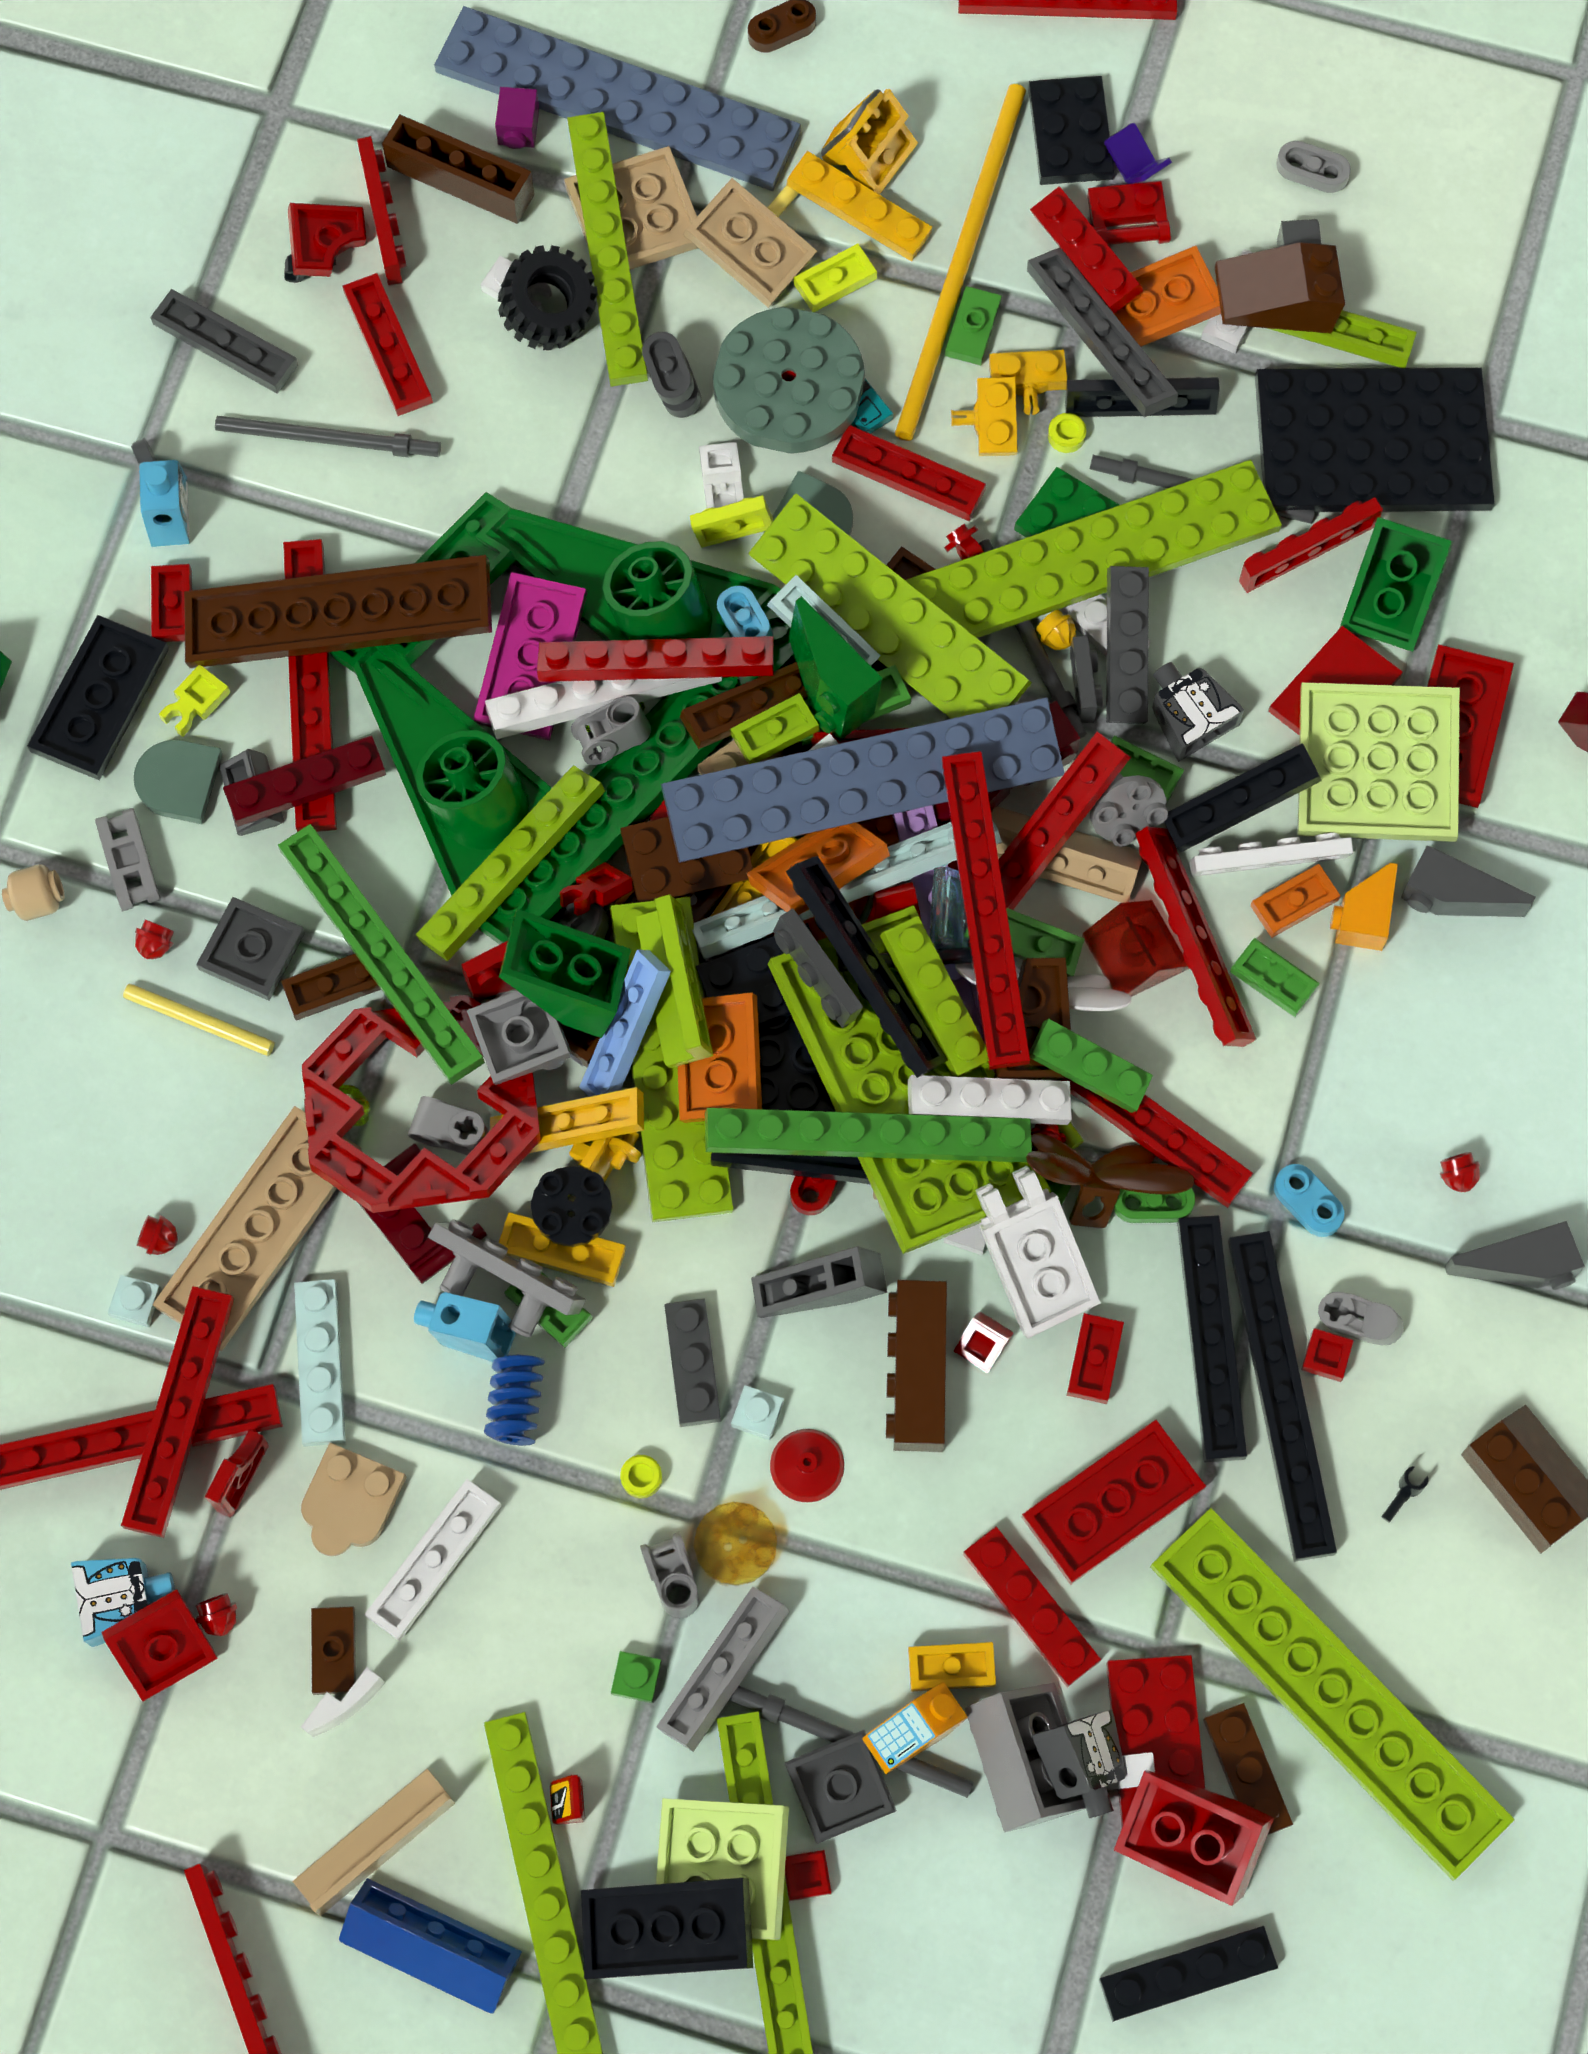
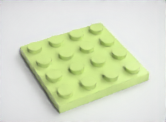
(1381, 760)

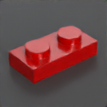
(167, 601)
(1095, 1358)

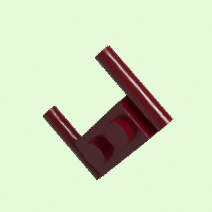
(409, 1231)

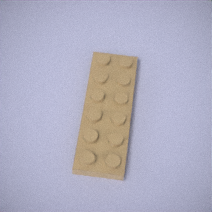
(254, 1227)

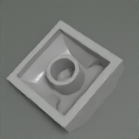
(518, 1037)

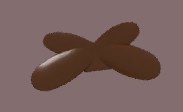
(1120, 1169)

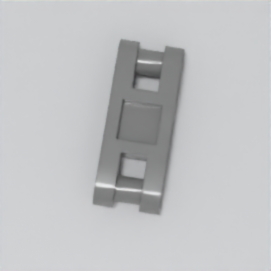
(127, 859)

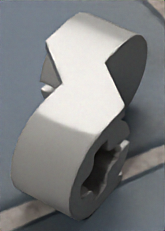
(1341, 1313)

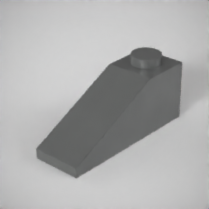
(1457, 889)
(1527, 1260)
(820, 1283)

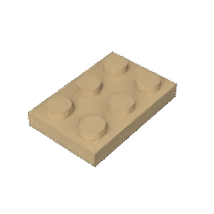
(750, 242)

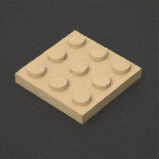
(651, 205)

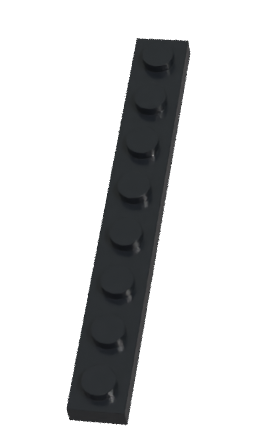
(1282, 1397)

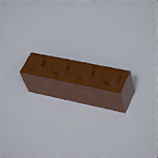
(458, 168)
(919, 1366)

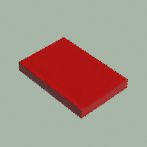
(1340, 661)

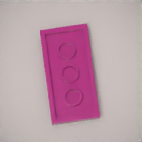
(530, 614)

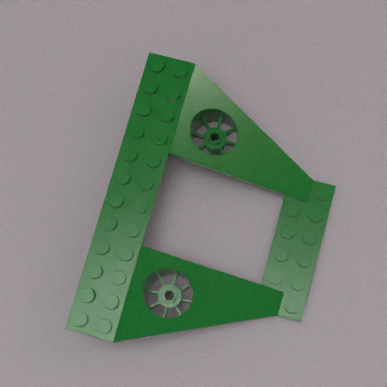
(448, 752)

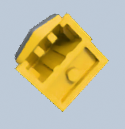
(872, 140)

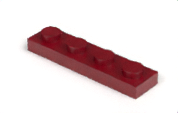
(304, 781)

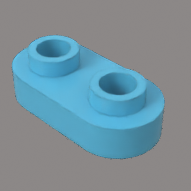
(748, 620)
(1305, 1201)

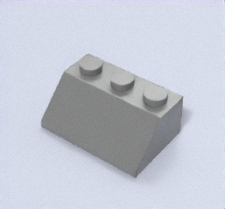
(1010, 1759)

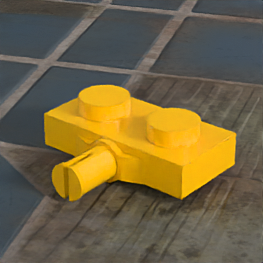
(1033, 373)
(992, 416)

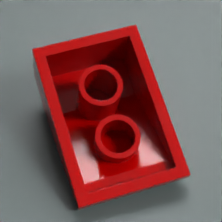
(1194, 1836)

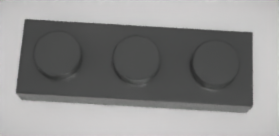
(816, 969)
(692, 1362)

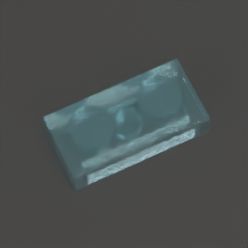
(947, 910)

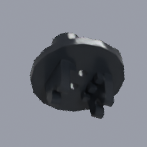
(591, 1206)

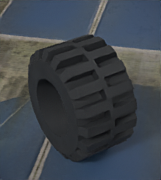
(560, 272)

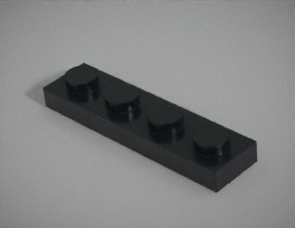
(1107, 399)
(1241, 797)
(1188, 1973)

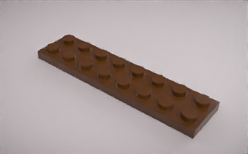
(338, 611)

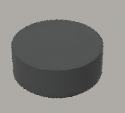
(143, 451)

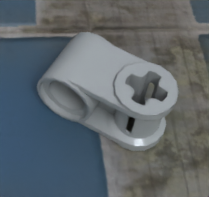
(613, 728)
(442, 1126)
(670, 1568)

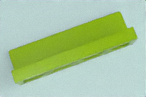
(680, 1007)

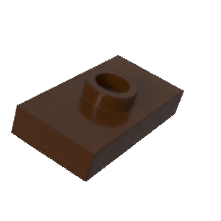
(333, 1650)

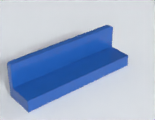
(429, 1945)

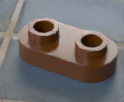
(783, 24)

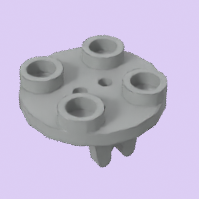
(1128, 808)

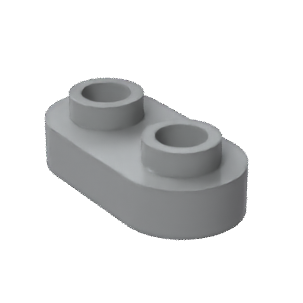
(1314, 164)

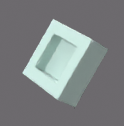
(134, 1301)
(757, 1412)

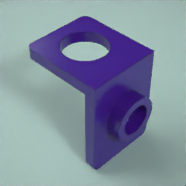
(1133, 155)

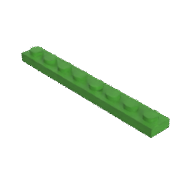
(381, 954)
(867, 1135)

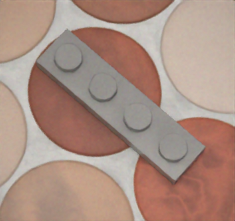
(722, 1669)

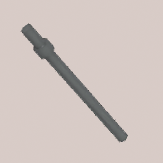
(400, 445)
(1130, 471)
(1045, 667)
(774, 1709)

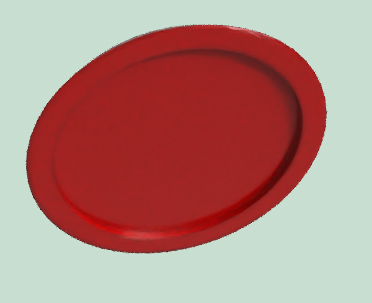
(807, 1465)

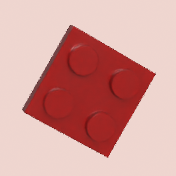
(159, 1645)

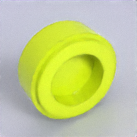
(1066, 432)
(641, 1476)

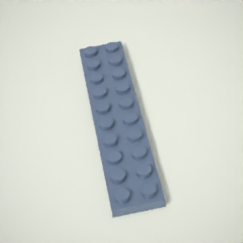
(634, 100)
(856, 780)

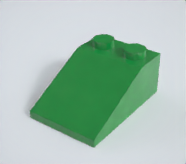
(1396, 584)
(835, 677)
(565, 971)

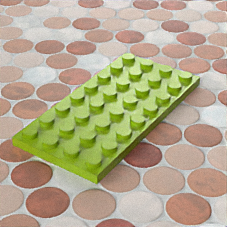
(867, 1075)

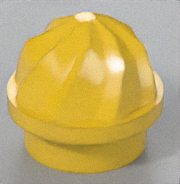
(1057, 630)

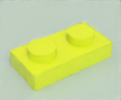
(835, 278)
(731, 521)

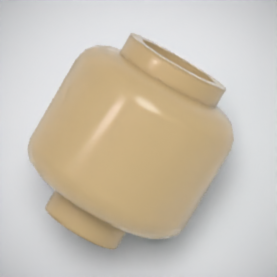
(33, 892)

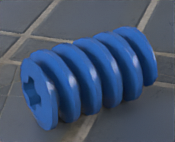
(512, 1399)

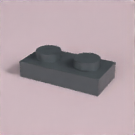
(1083, 664)

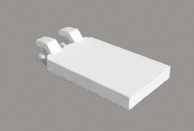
(1035, 1255)

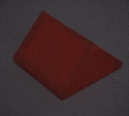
(1134, 947)

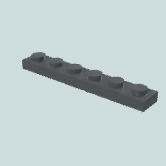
(1102, 332)

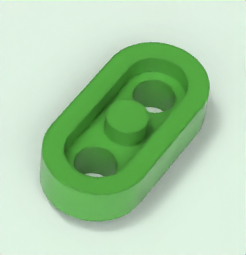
(1154, 1207)

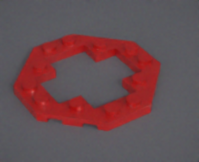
(427, 1177)

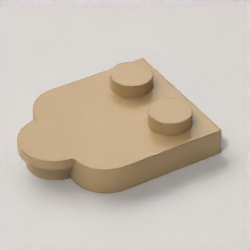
(349, 1500)

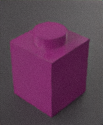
(517, 117)

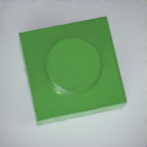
(636, 1677)

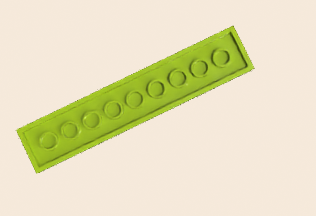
(1073, 559)
(1332, 1694)

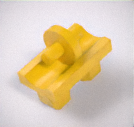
(606, 1153)

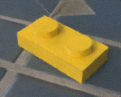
(954, 1664)

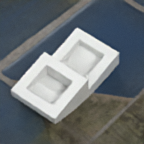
(721, 474)
(332, 1712)

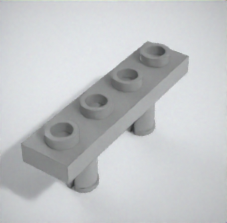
(523, 1274)

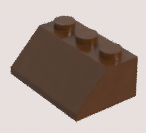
(1530, 1477)

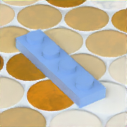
(623, 1036)

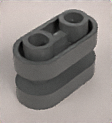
(671, 374)

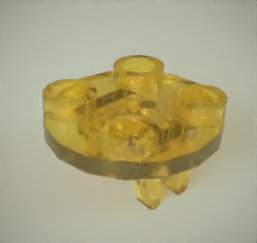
(744, 1561)

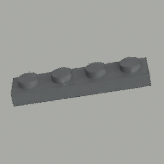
(224, 341)
(1127, 645)

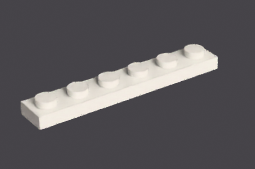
(572, 699)

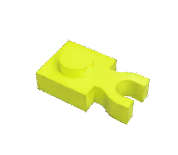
(196, 696)

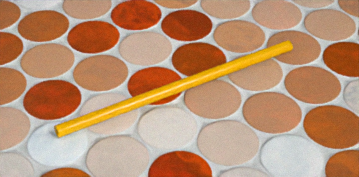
(960, 263)

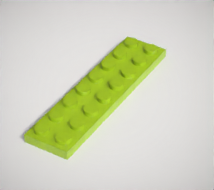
(888, 613)
(674, 1152)

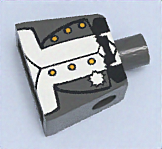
(1193, 709)
(1083, 1759)

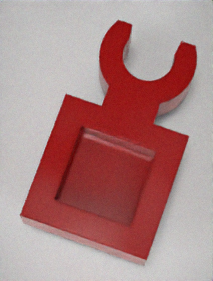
(597, 885)

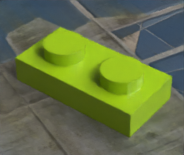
(774, 729)

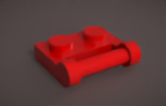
(1127, 206)

